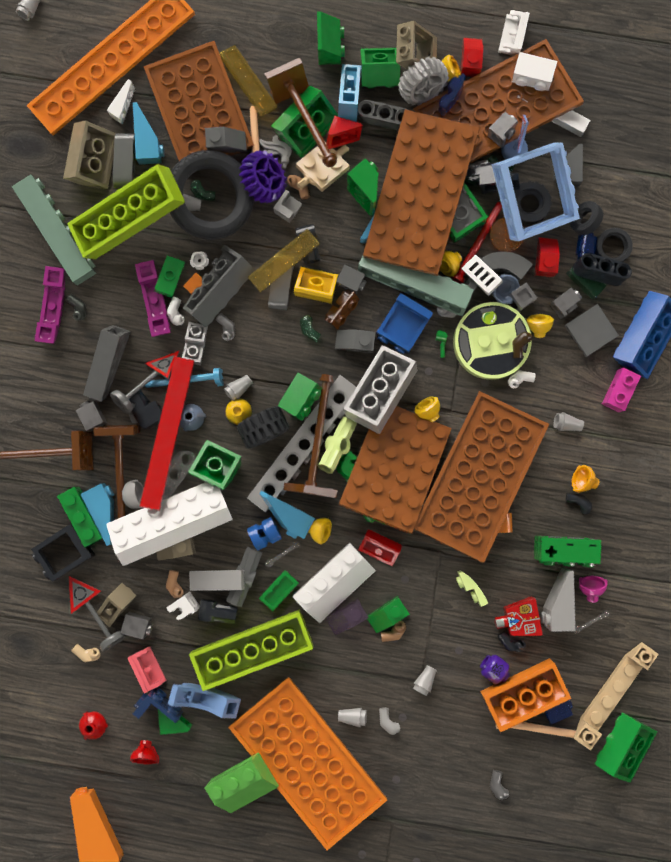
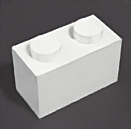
(534, 71)

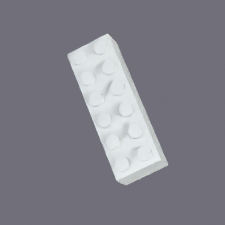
(177, 520)

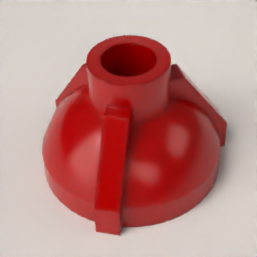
(96, 721)
(145, 754)

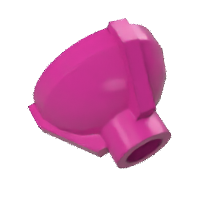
(592, 587)

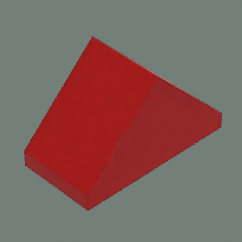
(343, 132)

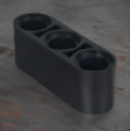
(602, 269)

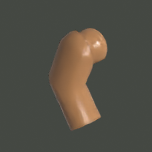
(292, 180)
(173, 586)
(395, 633)

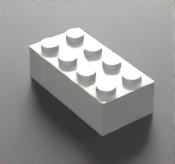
(380, 389)

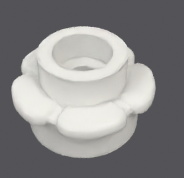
(194, 260)

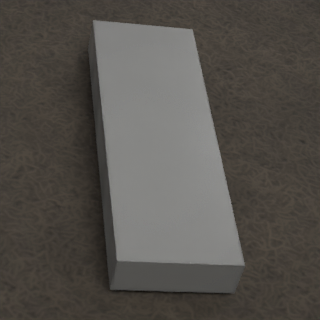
(216, 580)

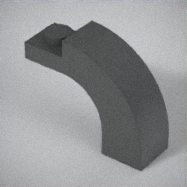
(503, 262)

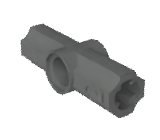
(249, 565)

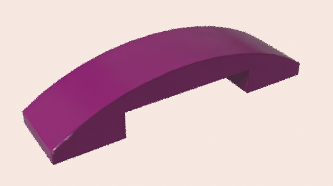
(154, 301)
(52, 305)

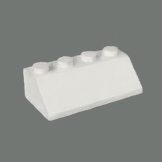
(334, 583)

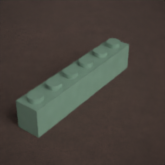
(53, 229)
(427, 287)

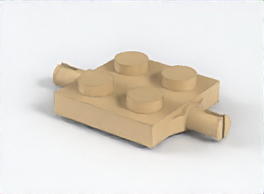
(319, 174)

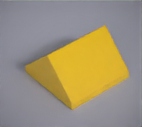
(315, 285)

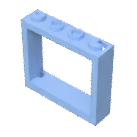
(508, 199)

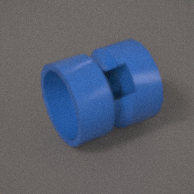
(270, 530)

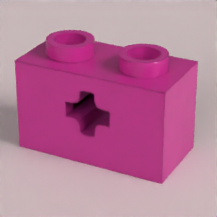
(621, 390)

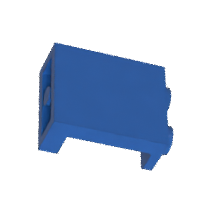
(403, 324)

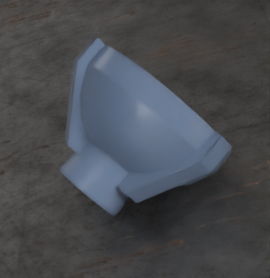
(197, 419)

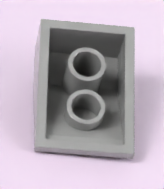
(560, 605)

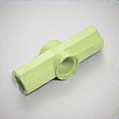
(337, 445)

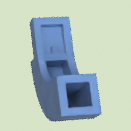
(211, 700)

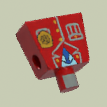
(521, 618)

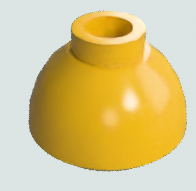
(452, 67)
(450, 263)
(540, 324)
(428, 409)
(238, 410)
(320, 530)

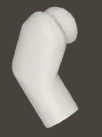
(173, 313)
(520, 376)

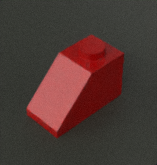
(471, 57)
(547, 257)

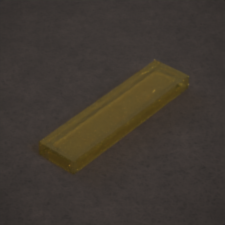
(248, 80)
(283, 260)

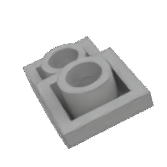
(195, 342)

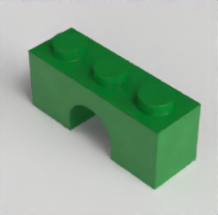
(80, 516)

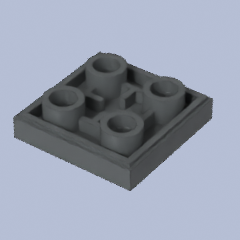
(591, 330)

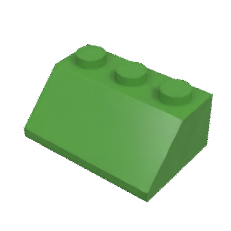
(241, 784)

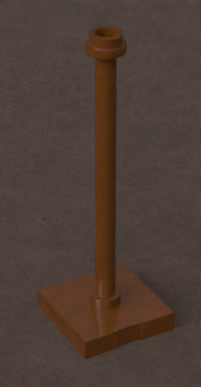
(289, 82)
(117, 433)
(81, 451)
(311, 486)

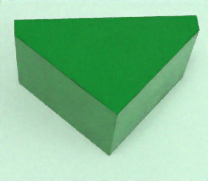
(167, 726)

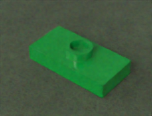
(169, 276)
(278, 590)

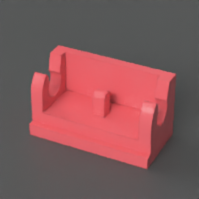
(147, 669)

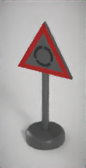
(160, 366)
(81, 595)

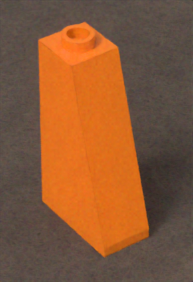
(92, 829)

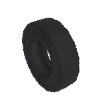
(594, 221)

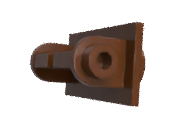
(337, 316)

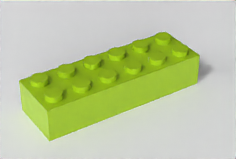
(126, 212)
(251, 650)

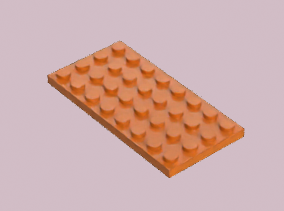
(308, 763)

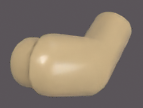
(86, 655)

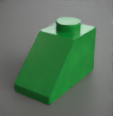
(388, 614)

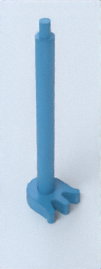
(216, 376)

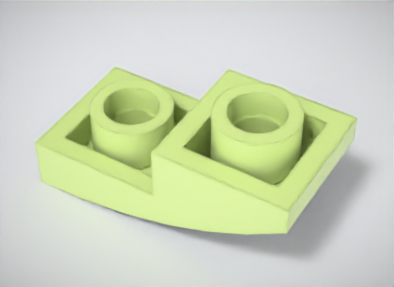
(468, 584)

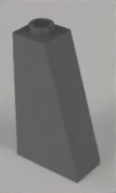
(105, 362)

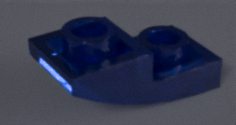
(454, 90)

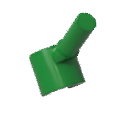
(441, 336)

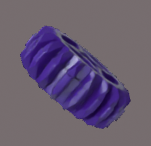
(263, 176)

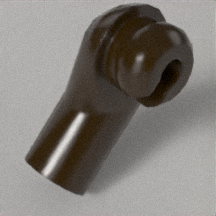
(519, 342)

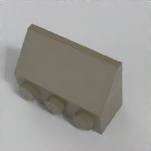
(90, 155)

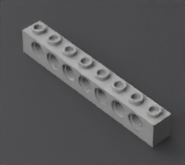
(340, 386)

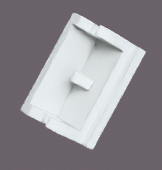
(513, 32)
(186, 604)

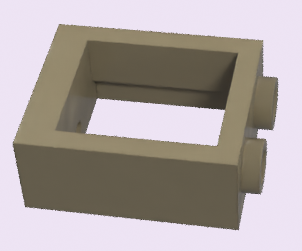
(416, 33)

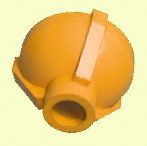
(584, 479)

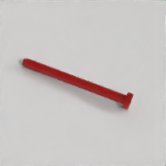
(478, 242)

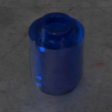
(586, 244)

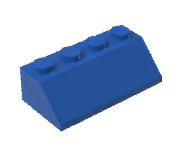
(646, 335)

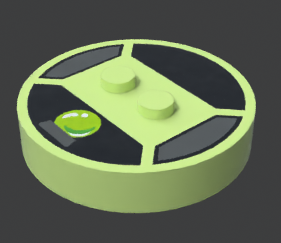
(486, 339)

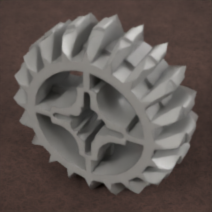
(423, 81)

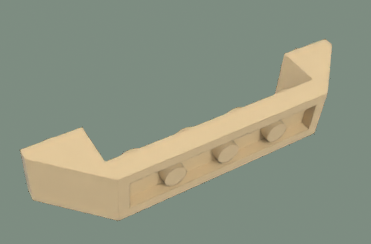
(611, 693)

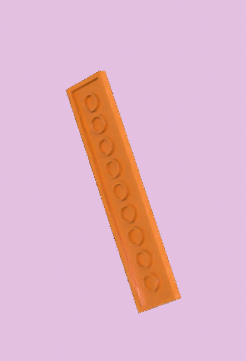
(109, 62)

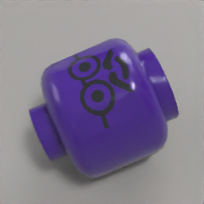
(495, 669)

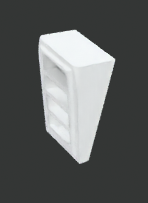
(120, 105)
(497, 280)

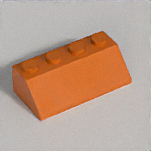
(525, 695)

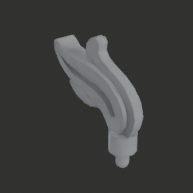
(277, 148)

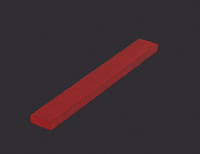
(167, 434)

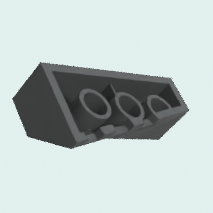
(218, 286)

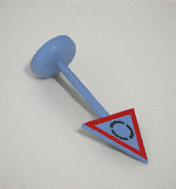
(517, 146)

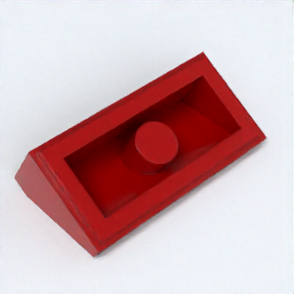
(380, 547)

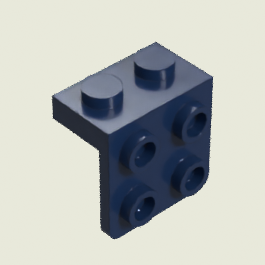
(158, 699)

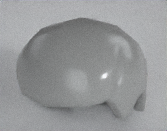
(132, 494)

